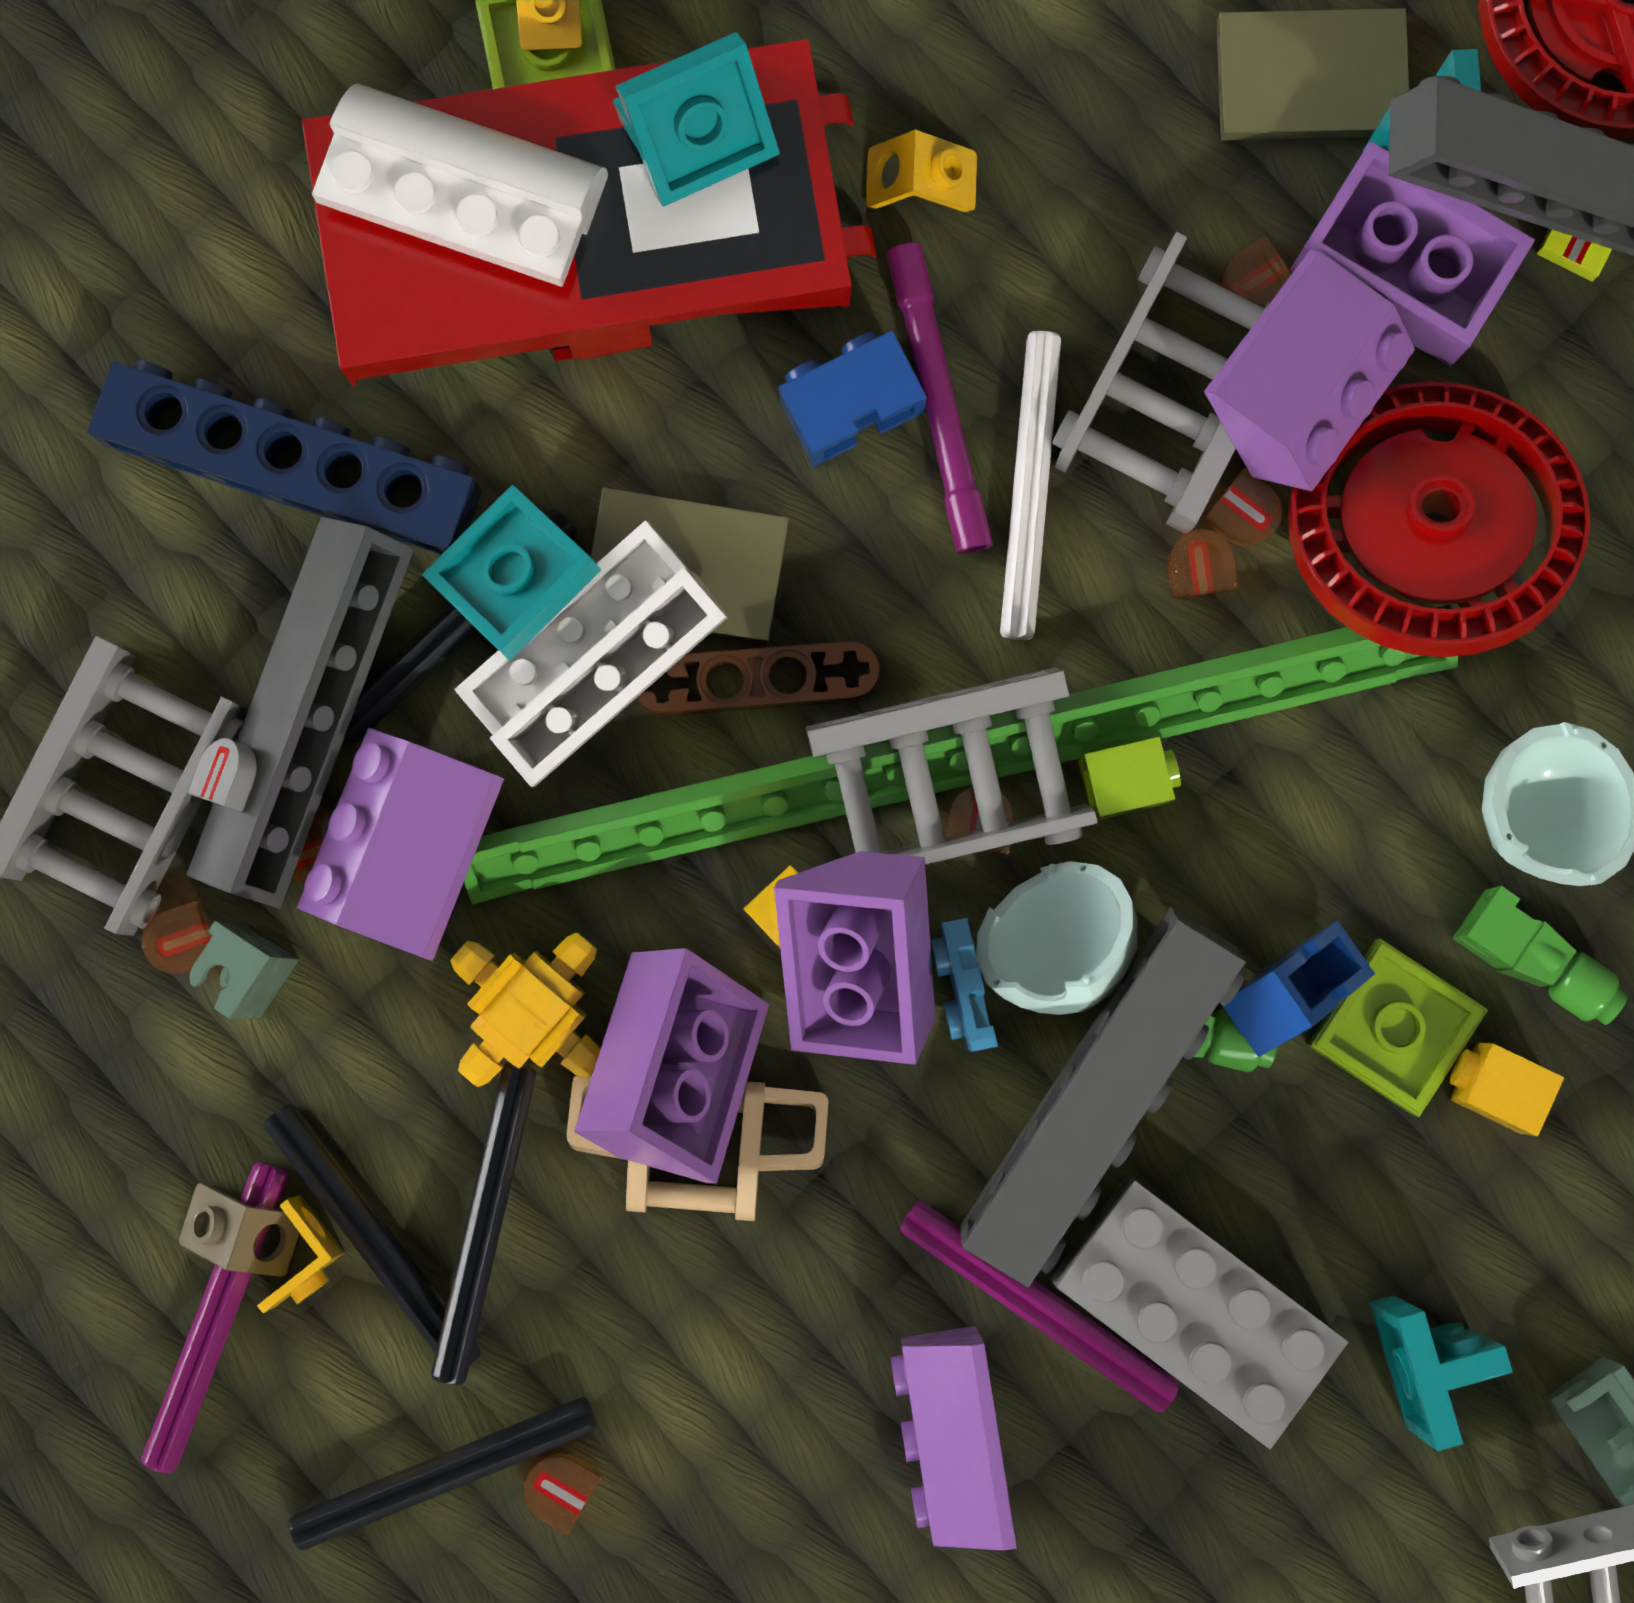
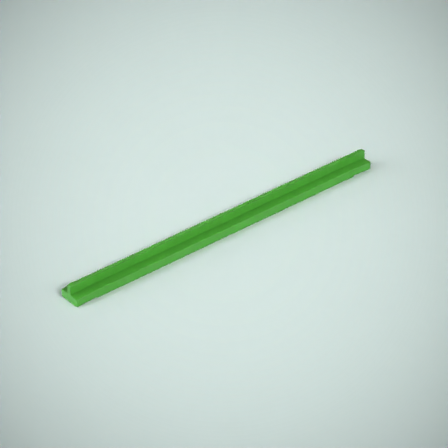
(810, 789)

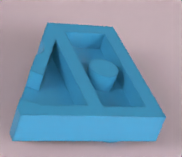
(967, 1013)

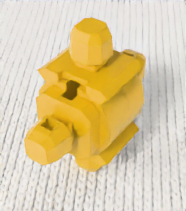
(526, 1009)

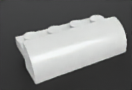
(458, 183)
(593, 655)

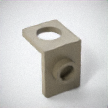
(226, 1231)

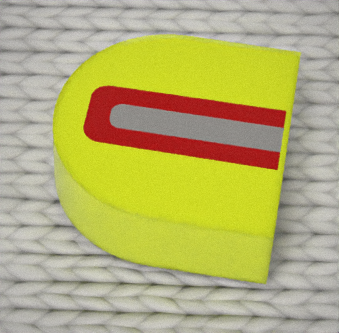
(1574, 254)

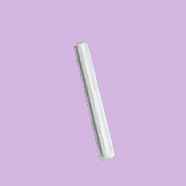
(1030, 485)

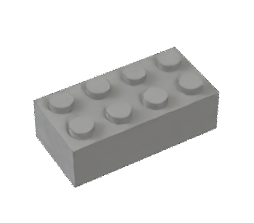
(1198, 1312)

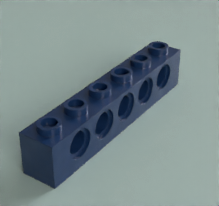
(137, 396)

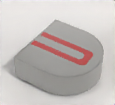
(225, 774)

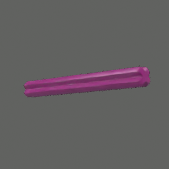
(1044, 1311)
(207, 1336)

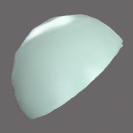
(1561, 805)
(1059, 939)

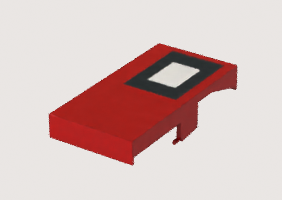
(729, 249)

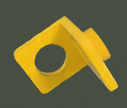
(549, 24)
(927, 169)
(320, 1241)

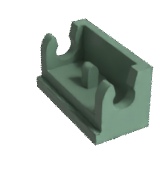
(250, 971)
(1600, 1416)

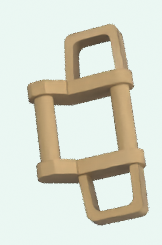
(739, 1200)

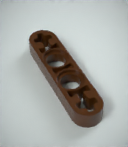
(757, 689)

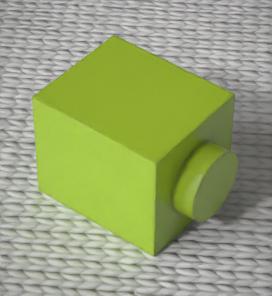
(1129, 778)

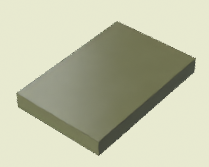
(1309, 72)
(727, 548)

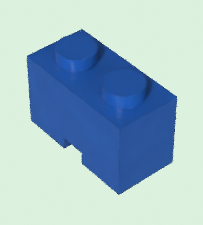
(849, 394)
(1298, 989)

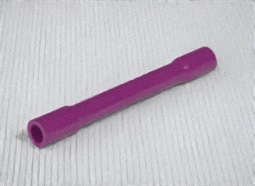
(962, 497)

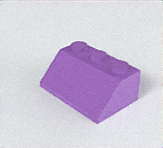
(1420, 251)
(1309, 373)
(400, 844)
(858, 957)
(673, 1065)
(954, 1440)

